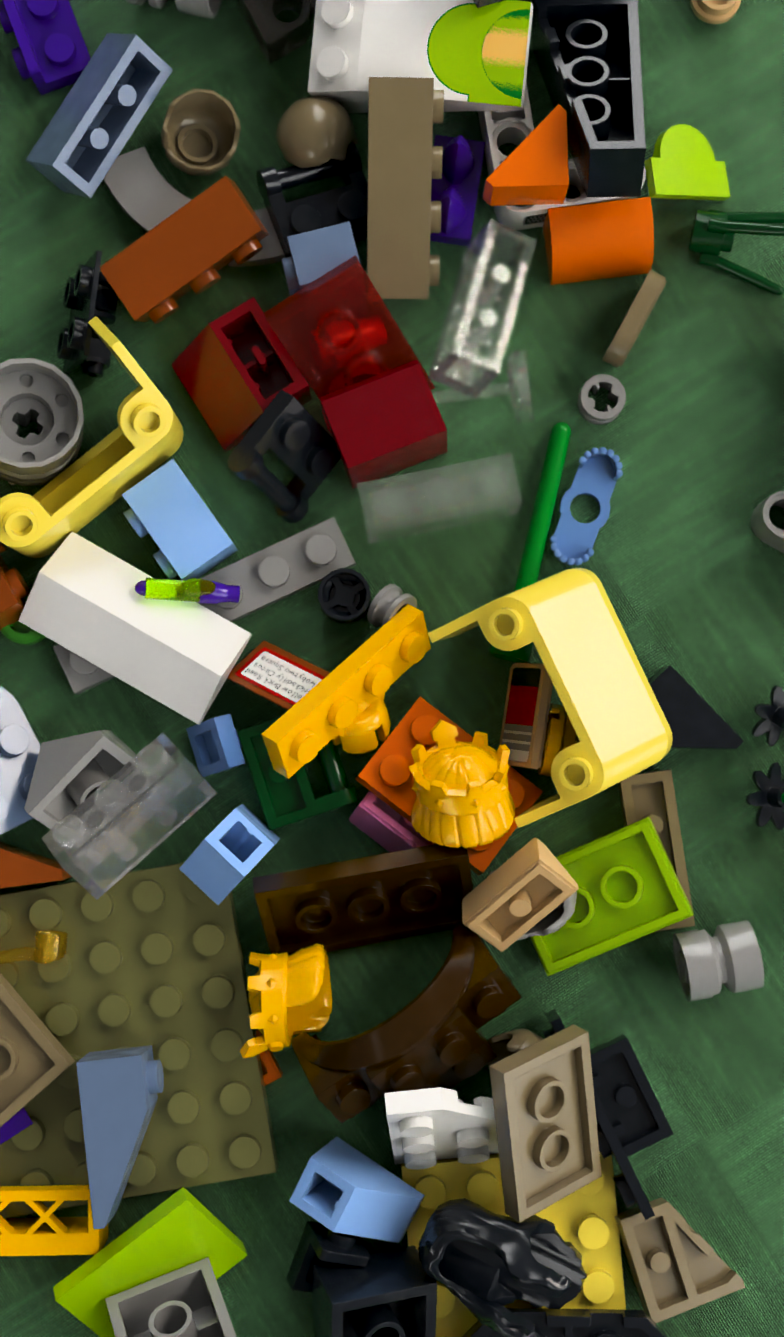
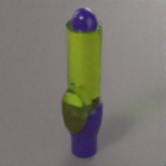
(188, 590)

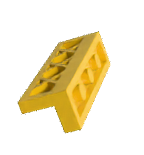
(48, 1233)

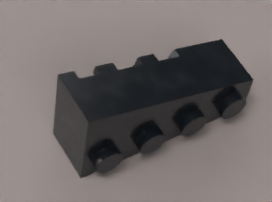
(595, 73)

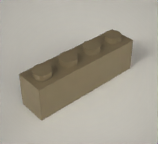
(400, 185)

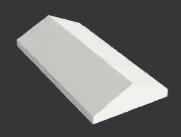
(157, 646)

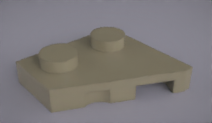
(672, 1262)

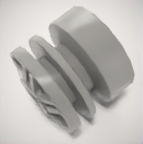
(42, 395)

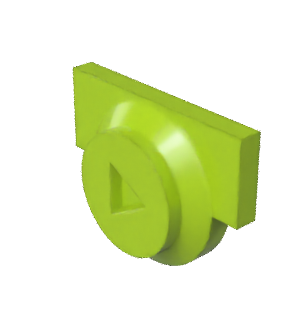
(685, 167)

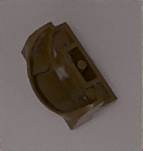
(421, 1046)

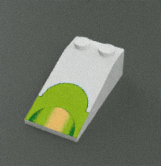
(468, 50)

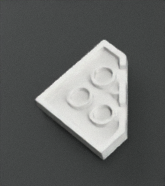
(439, 1126)

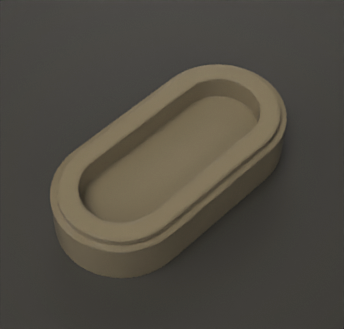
(635, 319)

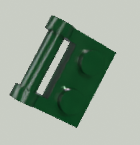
(293, 798)

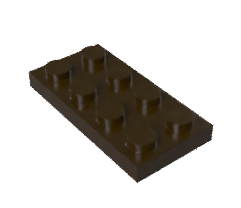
(364, 899)

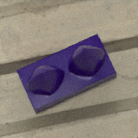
(457, 188)

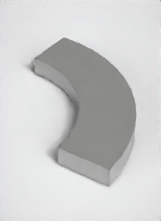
(151, 199)

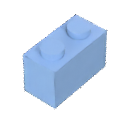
(178, 522)

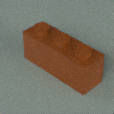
(185, 252)

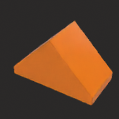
(536, 169)

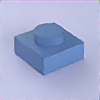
(216, 745)

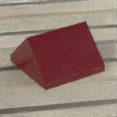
(385, 423)

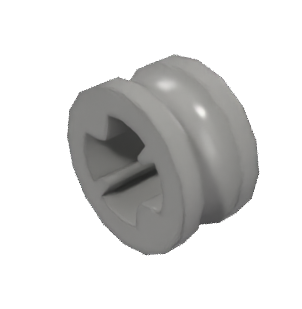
(616, 394)
(388, 603)

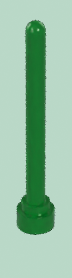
(539, 525)

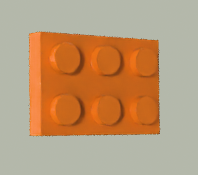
(391, 779)

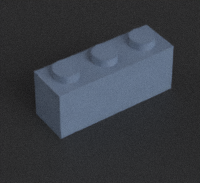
(99, 114)

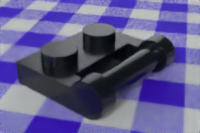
(320, 209)
(297, 444)

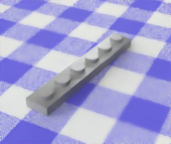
(262, 579)

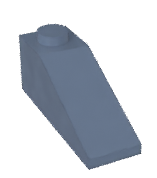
(116, 1106)

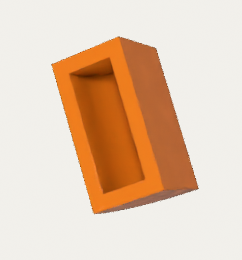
(599, 240)

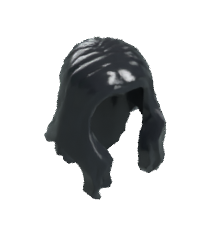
(497, 1260)

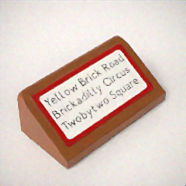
(276, 675)

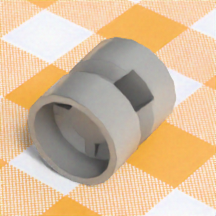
(726, 958)

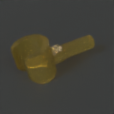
(49, 946)

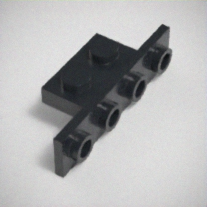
(625, 1111)

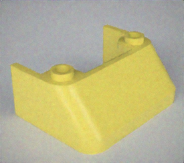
(140, 444)
(593, 674)

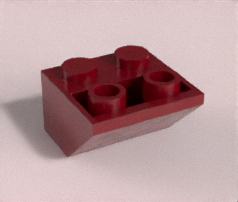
(237, 372)

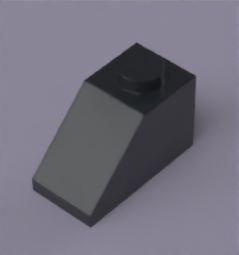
(689, 715)

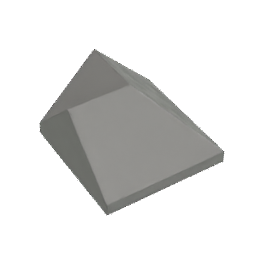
(71, 771)

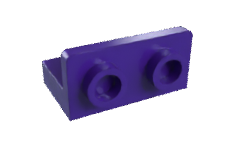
(49, 41)

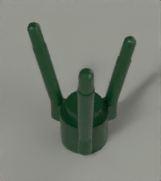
(715, 232)

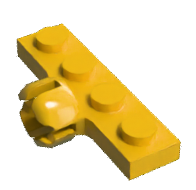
(350, 698)

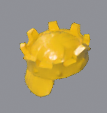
(461, 789)
(287, 997)

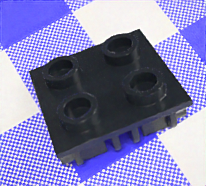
(87, 297)

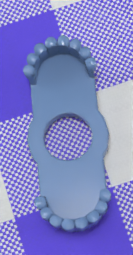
(594, 477)

